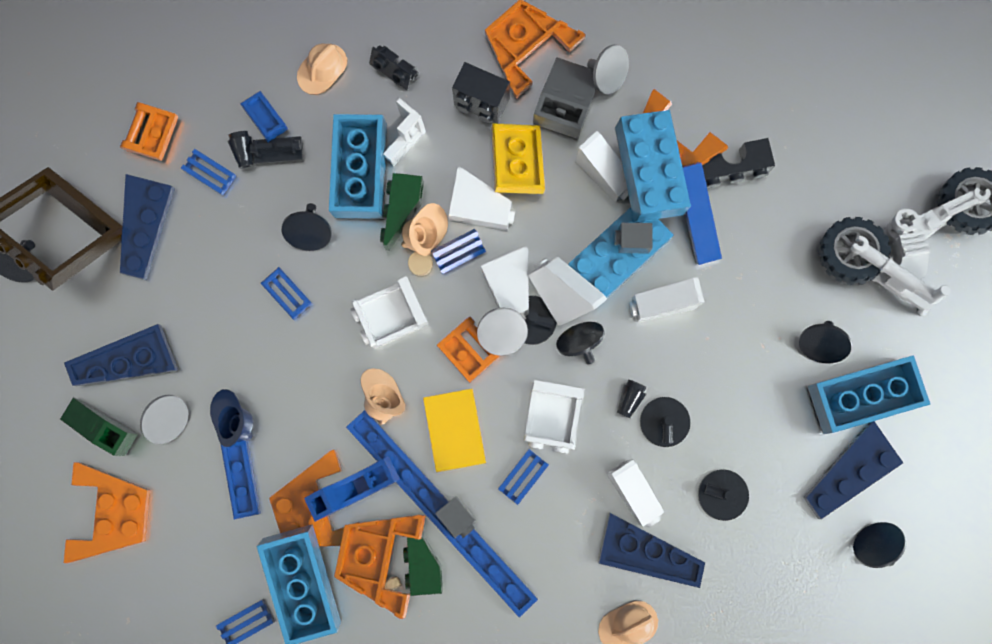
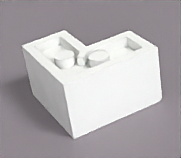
(403, 133)

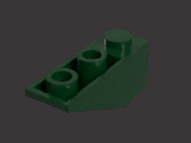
(403, 204)
(98, 428)
(424, 568)

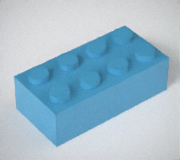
(358, 166)
(652, 166)
(605, 266)
(868, 395)
(299, 585)

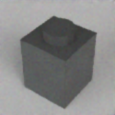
(634, 238)
(456, 518)

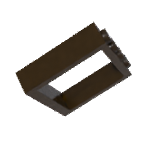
(75, 201)

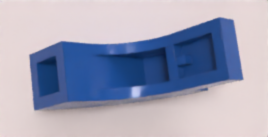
(351, 489)

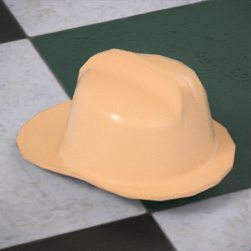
(321, 68)
(425, 229)
(381, 395)
(629, 624)

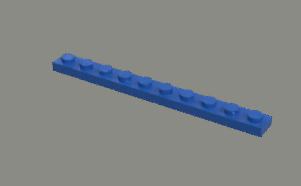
(430, 501)

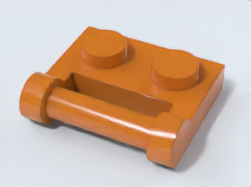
(156, 132)
(462, 354)

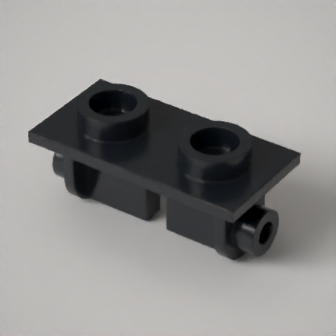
(385, 61)
(277, 150)

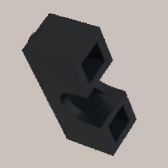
(755, 161)

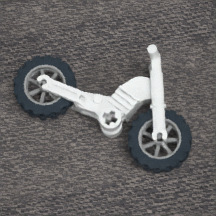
(869, 253)

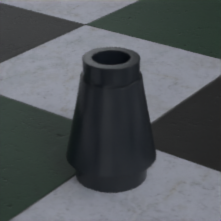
(240, 147)
(631, 397)

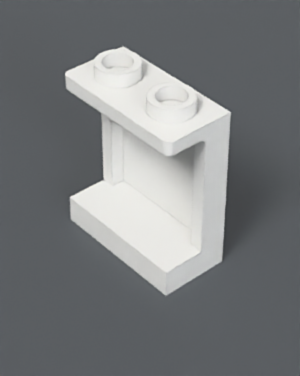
(389, 314)
(553, 416)

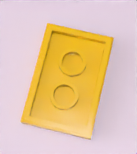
(517, 158)
(454, 430)

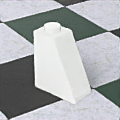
(603, 166)
(479, 204)
(510, 280)
(564, 290)
(667, 300)
(636, 493)

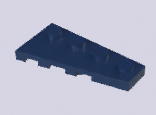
(143, 220)
(126, 358)
(858, 468)
(643, 553)

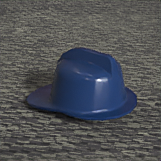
(230, 419)

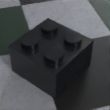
(480, 93)

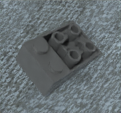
(565, 98)

